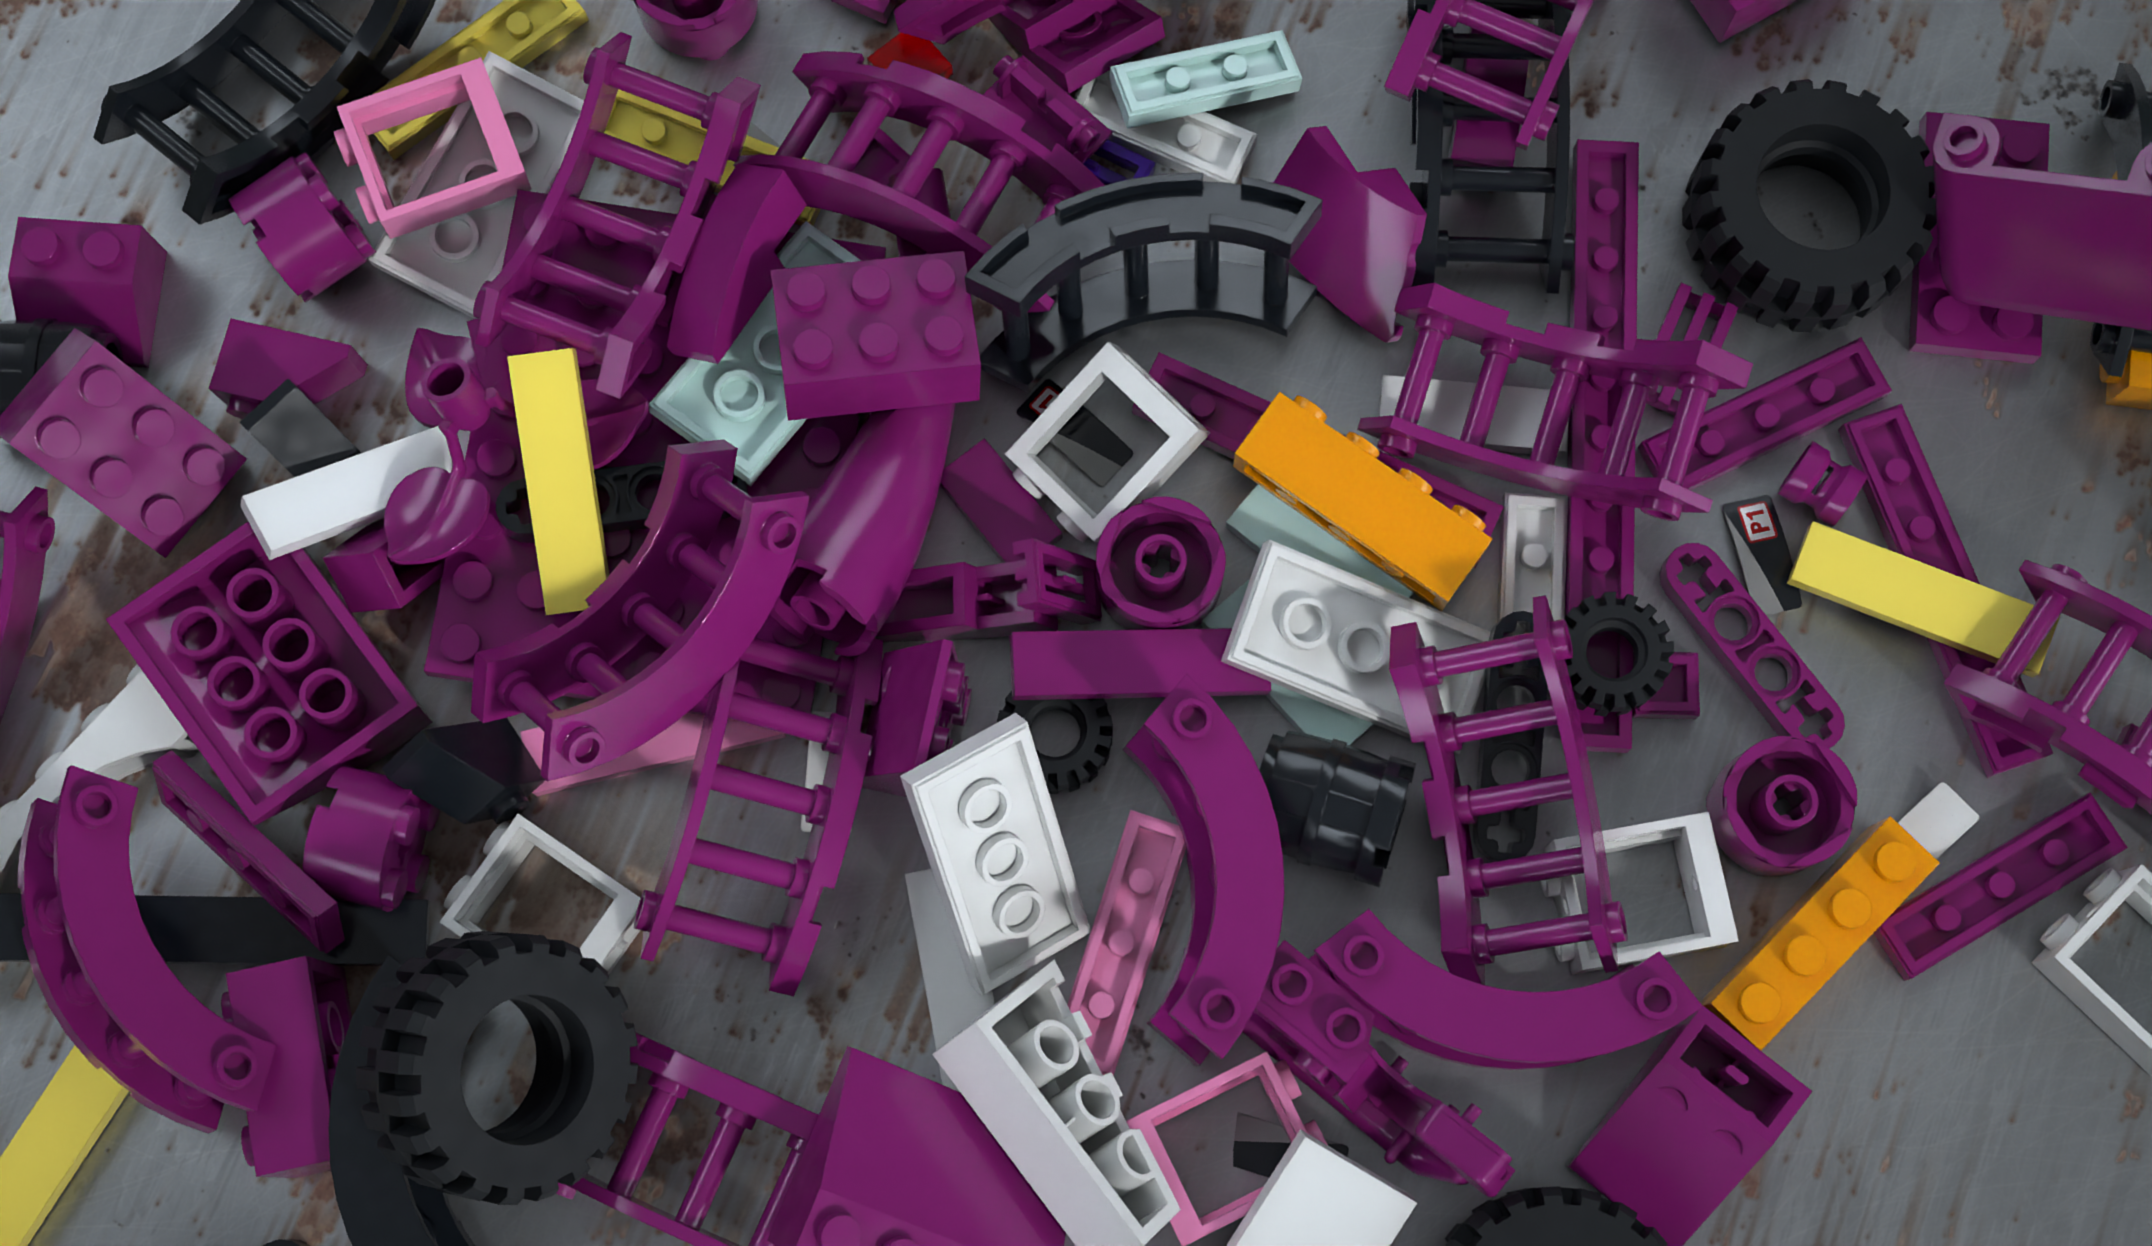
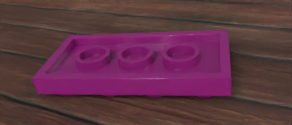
(1966, 330)

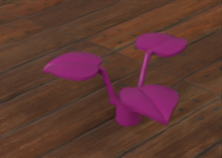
(439, 510)

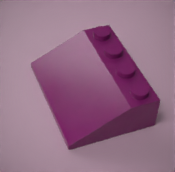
(267, 672)
(906, 1168)

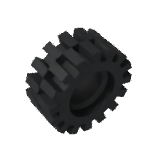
(1649, 647)
(1091, 750)

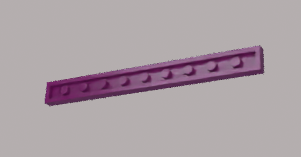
(1603, 303)

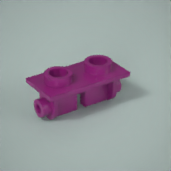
(1048, 110)

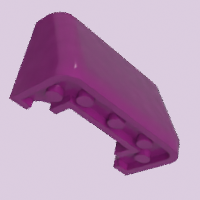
(2041, 236)

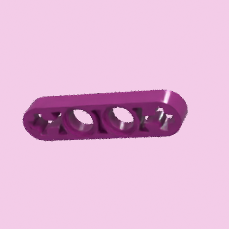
(1760, 642)

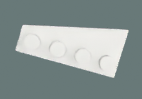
(1059, 1115)

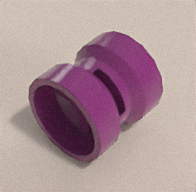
(1835, 491)

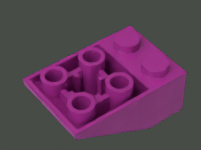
(915, 712)
(1689, 1126)

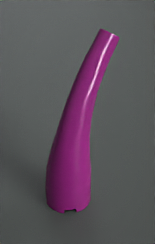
(869, 512)

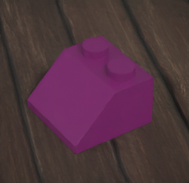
(90, 276)

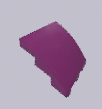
(1078, 37)
(1366, 232)

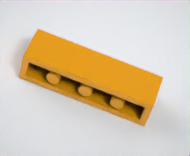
(1362, 500)
(1820, 932)

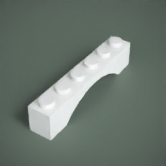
(113, 743)

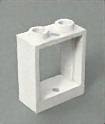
(1150, 397)
(505, 852)
(1701, 880)
(2070, 933)

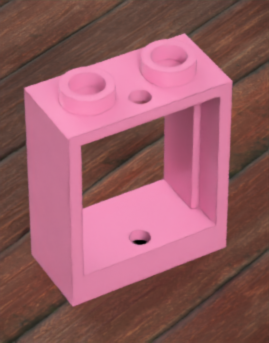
(414, 101)
(1280, 1089)

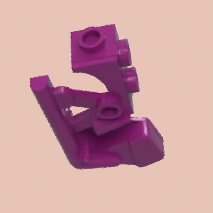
(1327, 1047)

